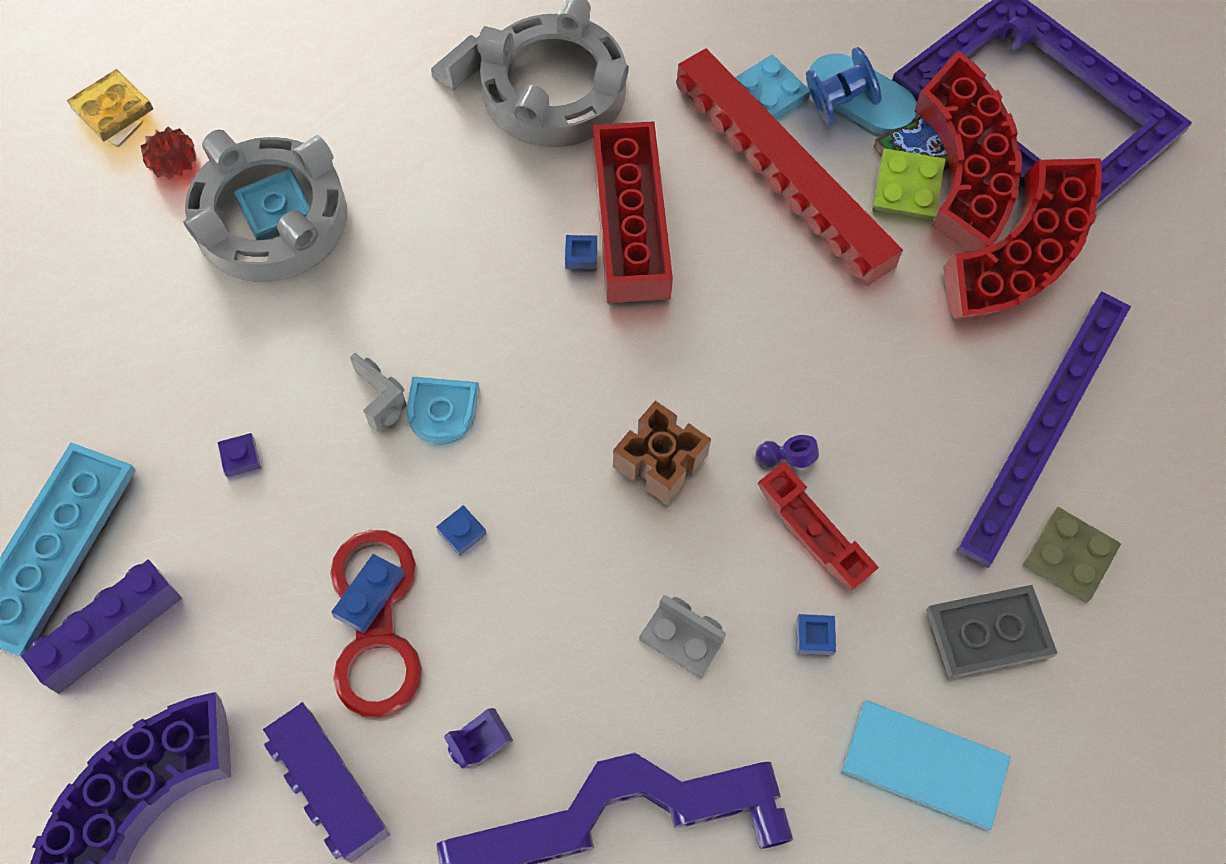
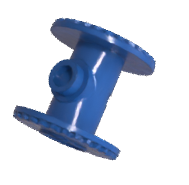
(844, 86)

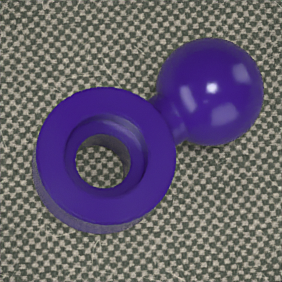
(797, 451)

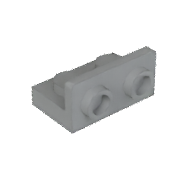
(683, 635)

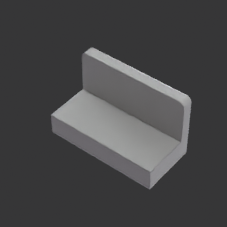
(458, 64)

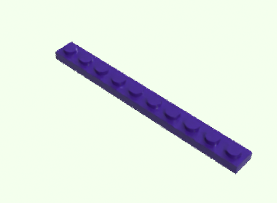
(1043, 431)

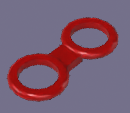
(380, 632)

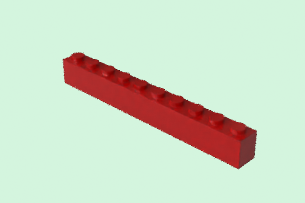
(788, 167)

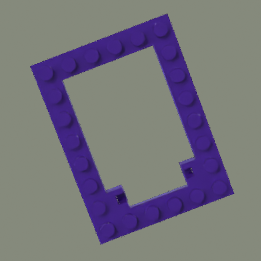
(1028, 23)

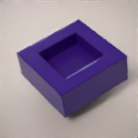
(239, 455)

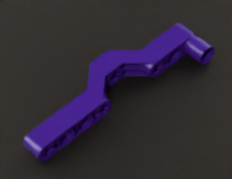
(620, 780)

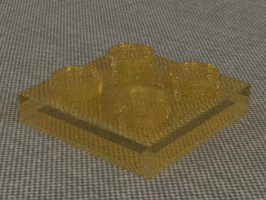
(110, 104)

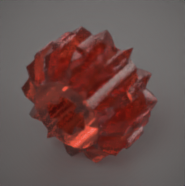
(168, 152)

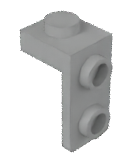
(389, 403)

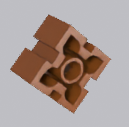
(642, 456)

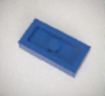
(368, 593)

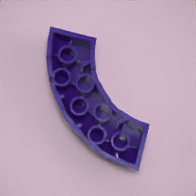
(135, 782)

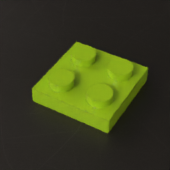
(908, 184)

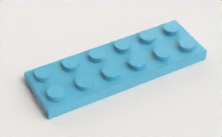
(55, 541)

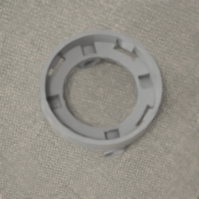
(529, 114)
(301, 240)

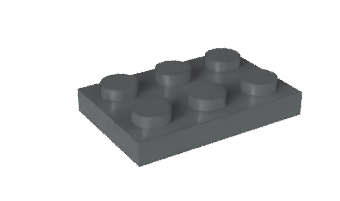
(991, 631)

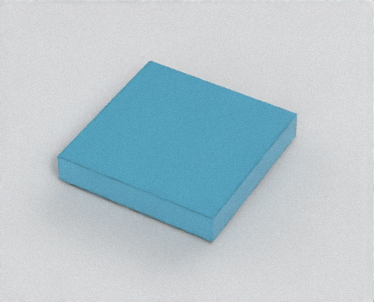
(269, 200)

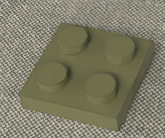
(1072, 554)

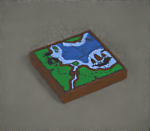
(915, 138)

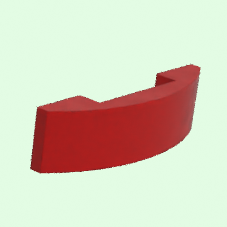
(813, 528)

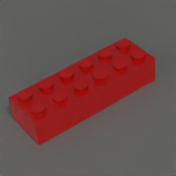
(631, 213)

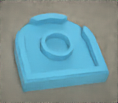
(441, 408)

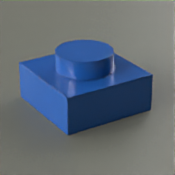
(581, 252)
(461, 530)
(816, 634)

